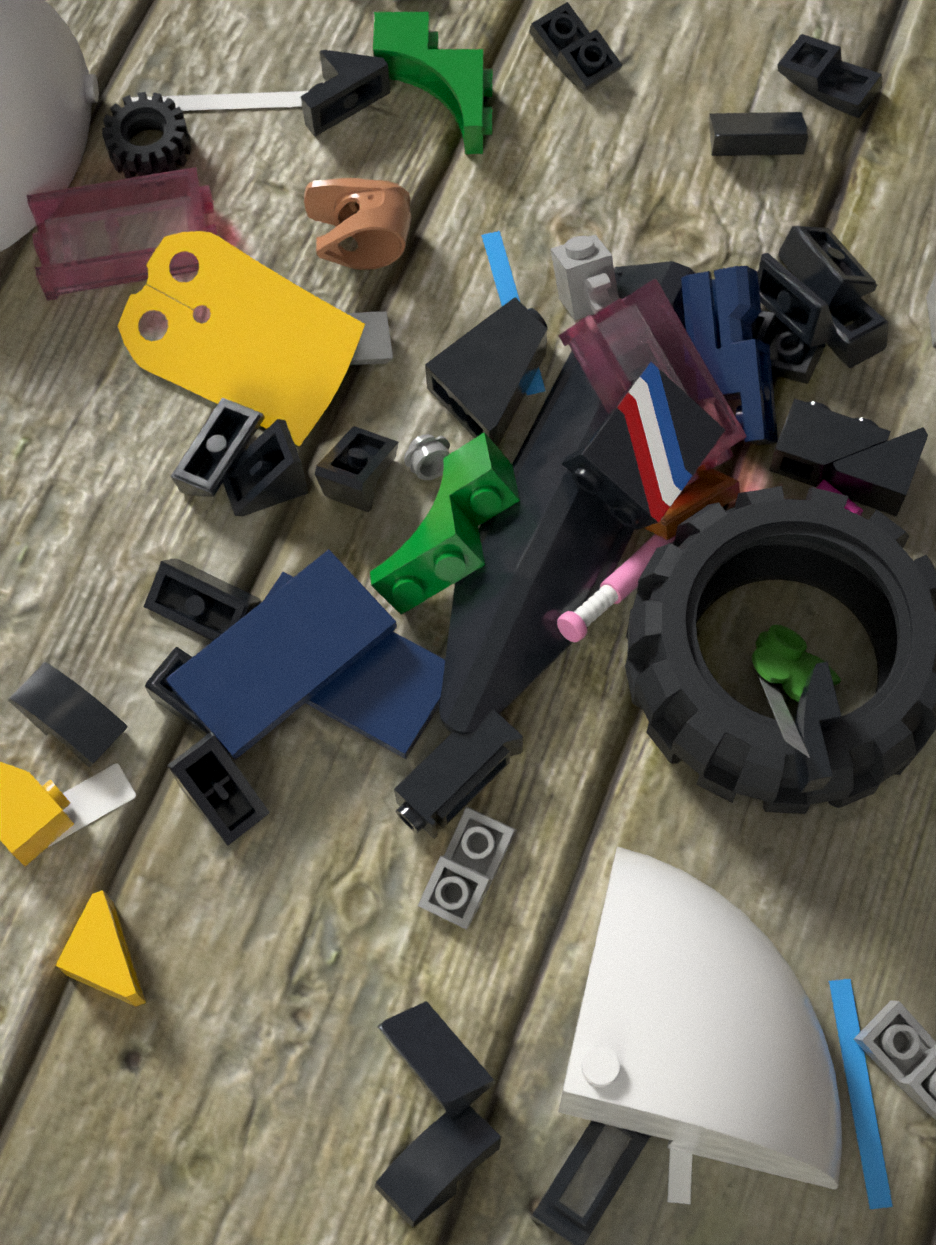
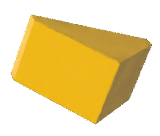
(100, 954)

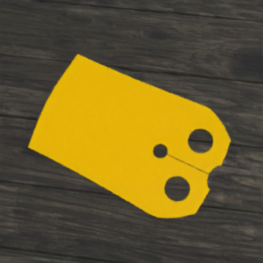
(264, 336)

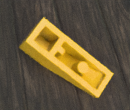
(30, 813)

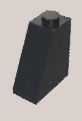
(490, 369)

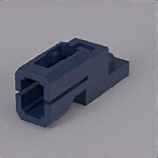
(720, 327)

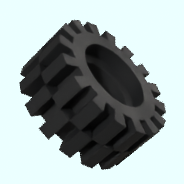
(144, 116)

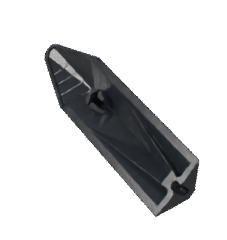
(541, 551)

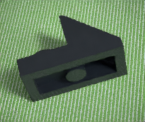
(350, 86)
(353, 467)

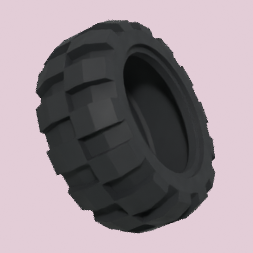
(803, 543)

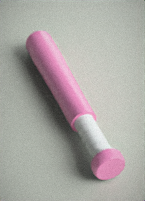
(612, 591)

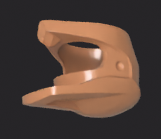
(365, 209)

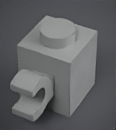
(584, 275)

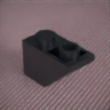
(817, 438)

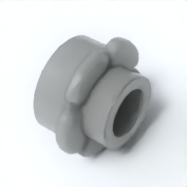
(427, 455)

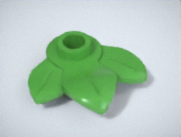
(783, 660)

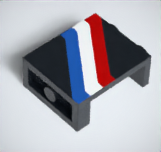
(645, 449)

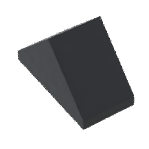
(266, 472)
(880, 473)
(218, 788)

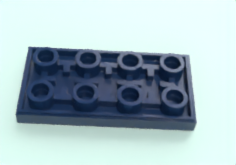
(281, 654)
(385, 692)

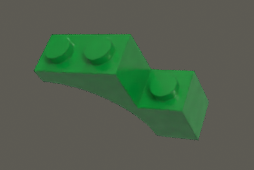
(449, 75)
(447, 544)

